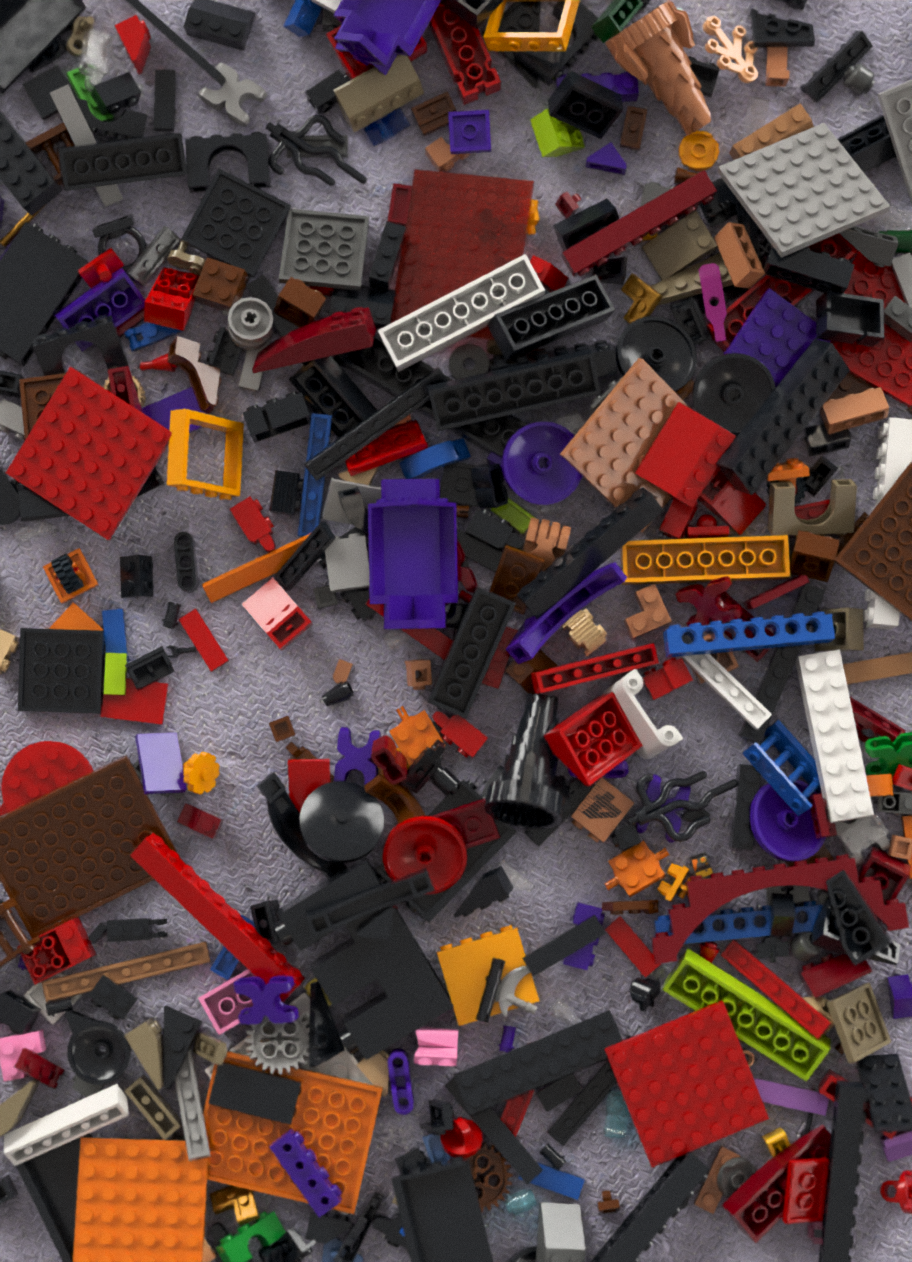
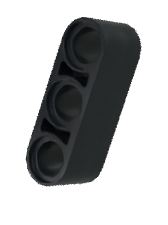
(181, 553)

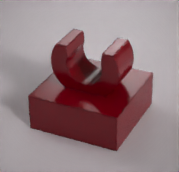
(568, 204)

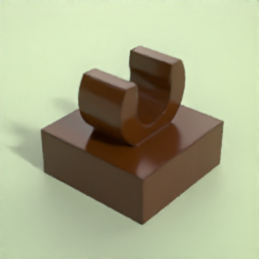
(282, 729)
(608, 1205)

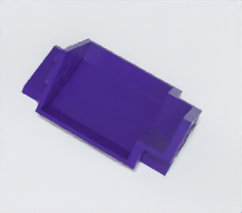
(382, 29)
(412, 553)

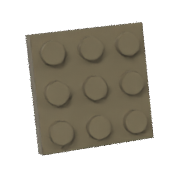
(859, 1022)

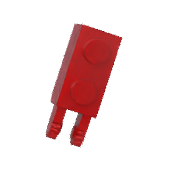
(253, 523)
(460, 732)

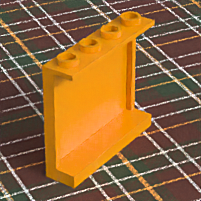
(470, 962)

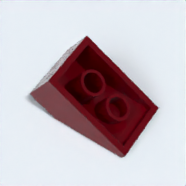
(887, 869)

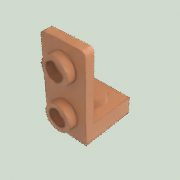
(776, 67)

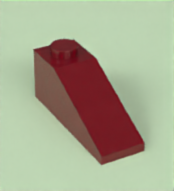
(123, 385)

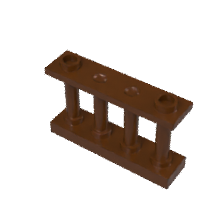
(46, 142)
(26, 946)

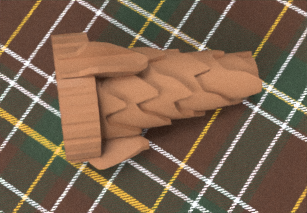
(656, 56)

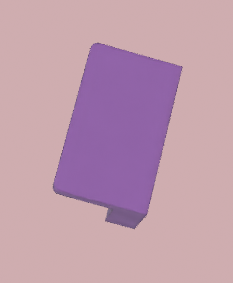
(898, 1147)

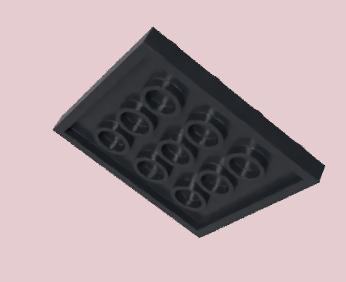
(236, 222)
(61, 670)

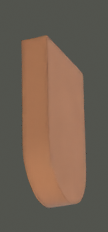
(342, 671)

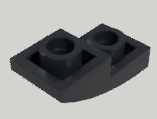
(53, 52)

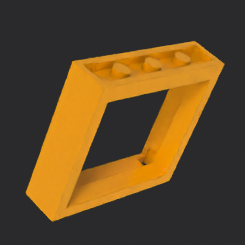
(530, 41)
(178, 454)

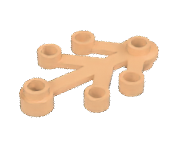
(745, 69)

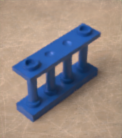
(797, 756)

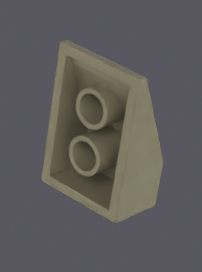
(680, 246)
(149, 1048)

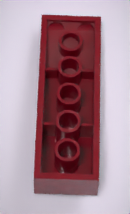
(319, 339)
(760, 1199)

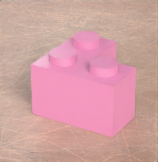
(11, 1049)

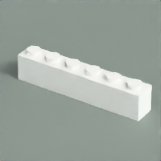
(65, 1125)

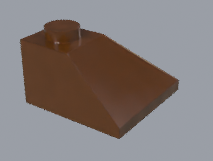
(521, 672)

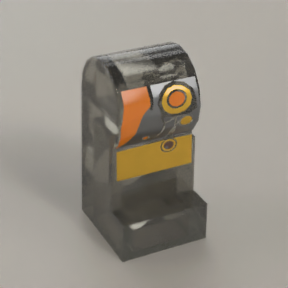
(700, 865)

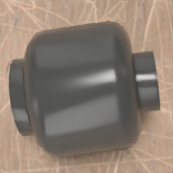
(859, 79)
(802, 947)

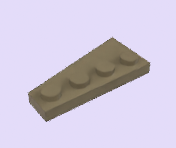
(688, 282)

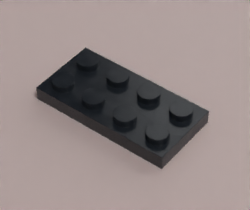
(887, 1092)

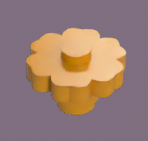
(201, 772)

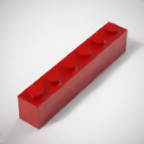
(594, 668)

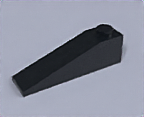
(858, 925)
(828, 937)

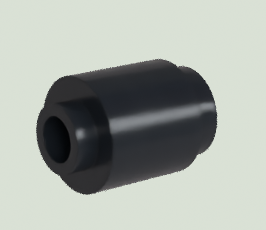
(445, 781)

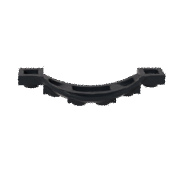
(285, 822)

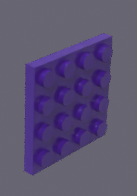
(775, 335)

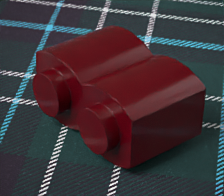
(389, 759)

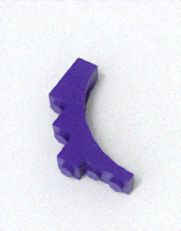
(537, 631)

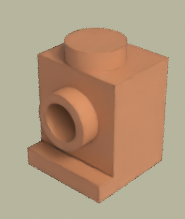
(423, 666)

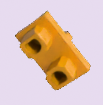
(670, 891)

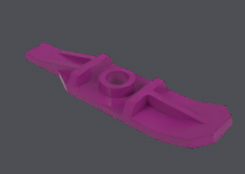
(713, 290)

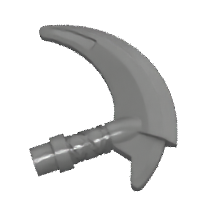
(506, 991)

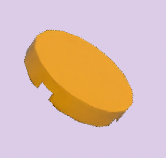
(698, 151)

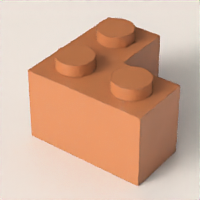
(652, 614)

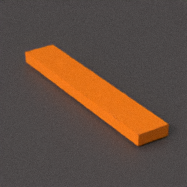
(251, 571)

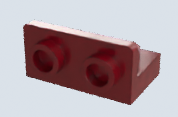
(822, 825)

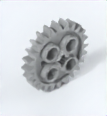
(280, 1059)

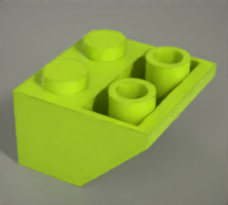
(555, 136)

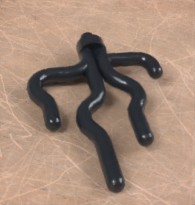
(289, 140)
(653, 811)

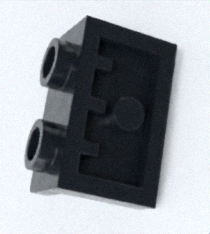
(293, 1246)

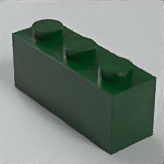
(615, 18)

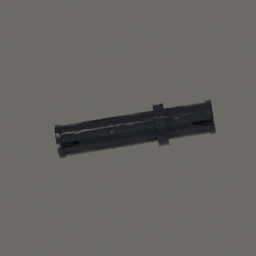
(491, 986)

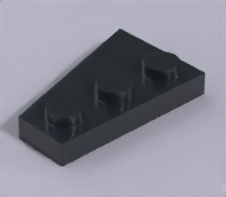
(776, 32)

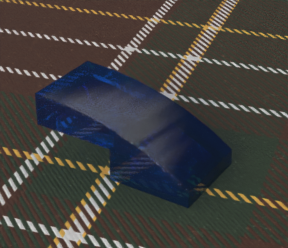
(387, 127)

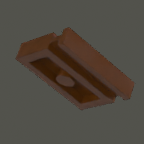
(433, 113)

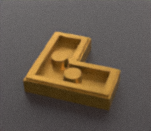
(644, 298)
(238, 1198)

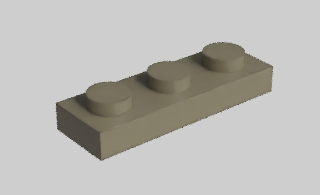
(210, 1048)

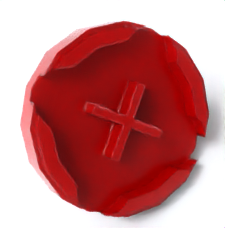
(463, 1139)
(903, 1191)

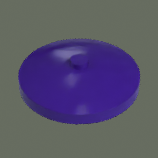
(535, 466)
(780, 828)

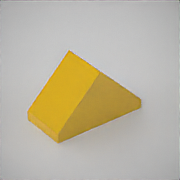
(776, 1141)

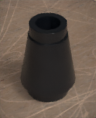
(338, 694)

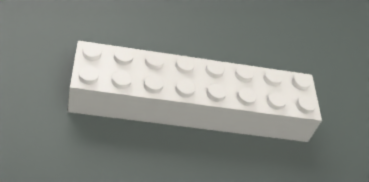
(460, 313)
(834, 736)

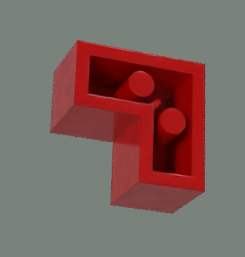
(668, 678)

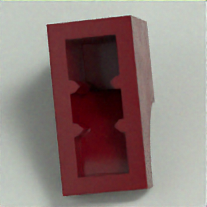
(200, 821)

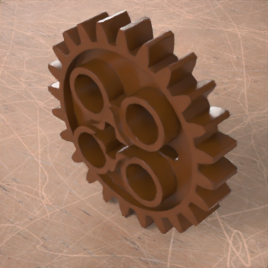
(490, 1194)

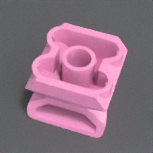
(436, 1046)

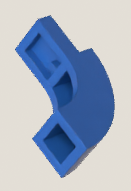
(434, 458)

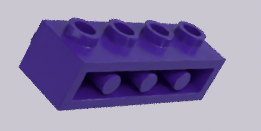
(623, 84)
(305, 1172)

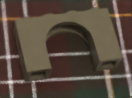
(837, 518)

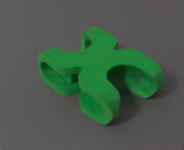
(889, 754)

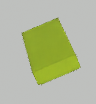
(515, 515)
(115, 674)

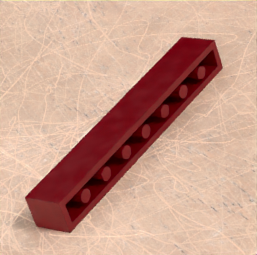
(638, 224)

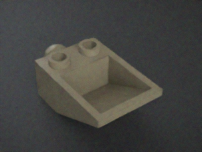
(15, 1107)

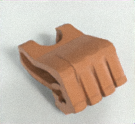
(546, 540)

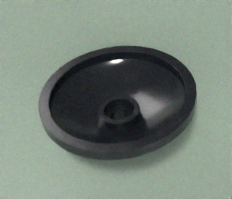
(89, 1061)

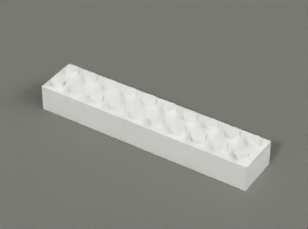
(893, 457)

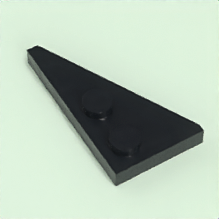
(324, 1036)
(178, 1038)
(358, 1231)

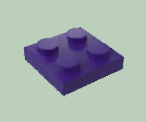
(469, 132)

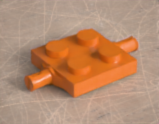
(414, 734)
(636, 868)

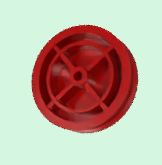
(40, 770)

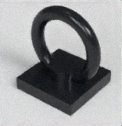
(116, 229)

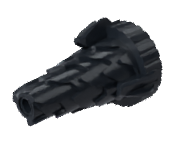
(527, 786)

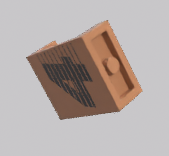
(601, 810)

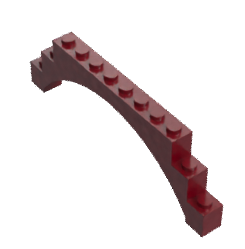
(711, 893)

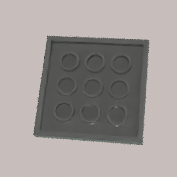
(324, 249)

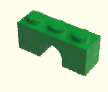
(265, 1229)

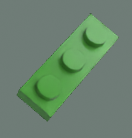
(78, 82)

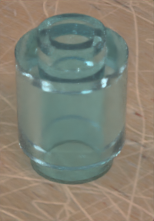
(520, 1202)

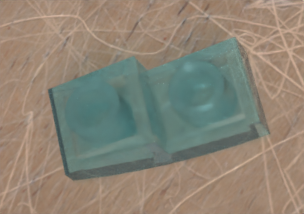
(616, 1116)

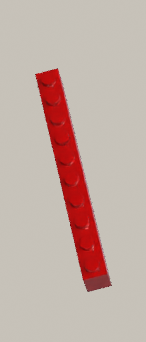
(213, 912)

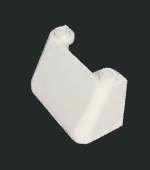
(652, 739)

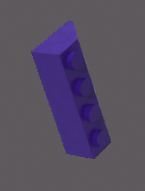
(115, 298)

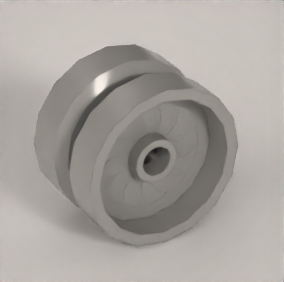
(250, 323)

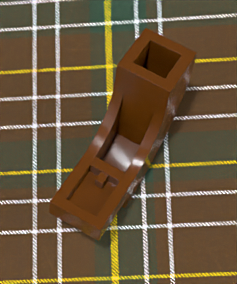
(396, 797)

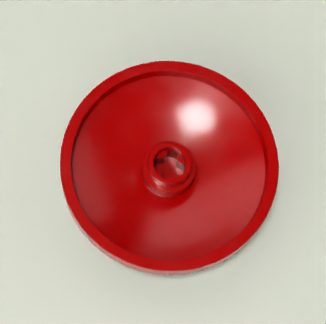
(426, 844)

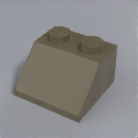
(847, 630)

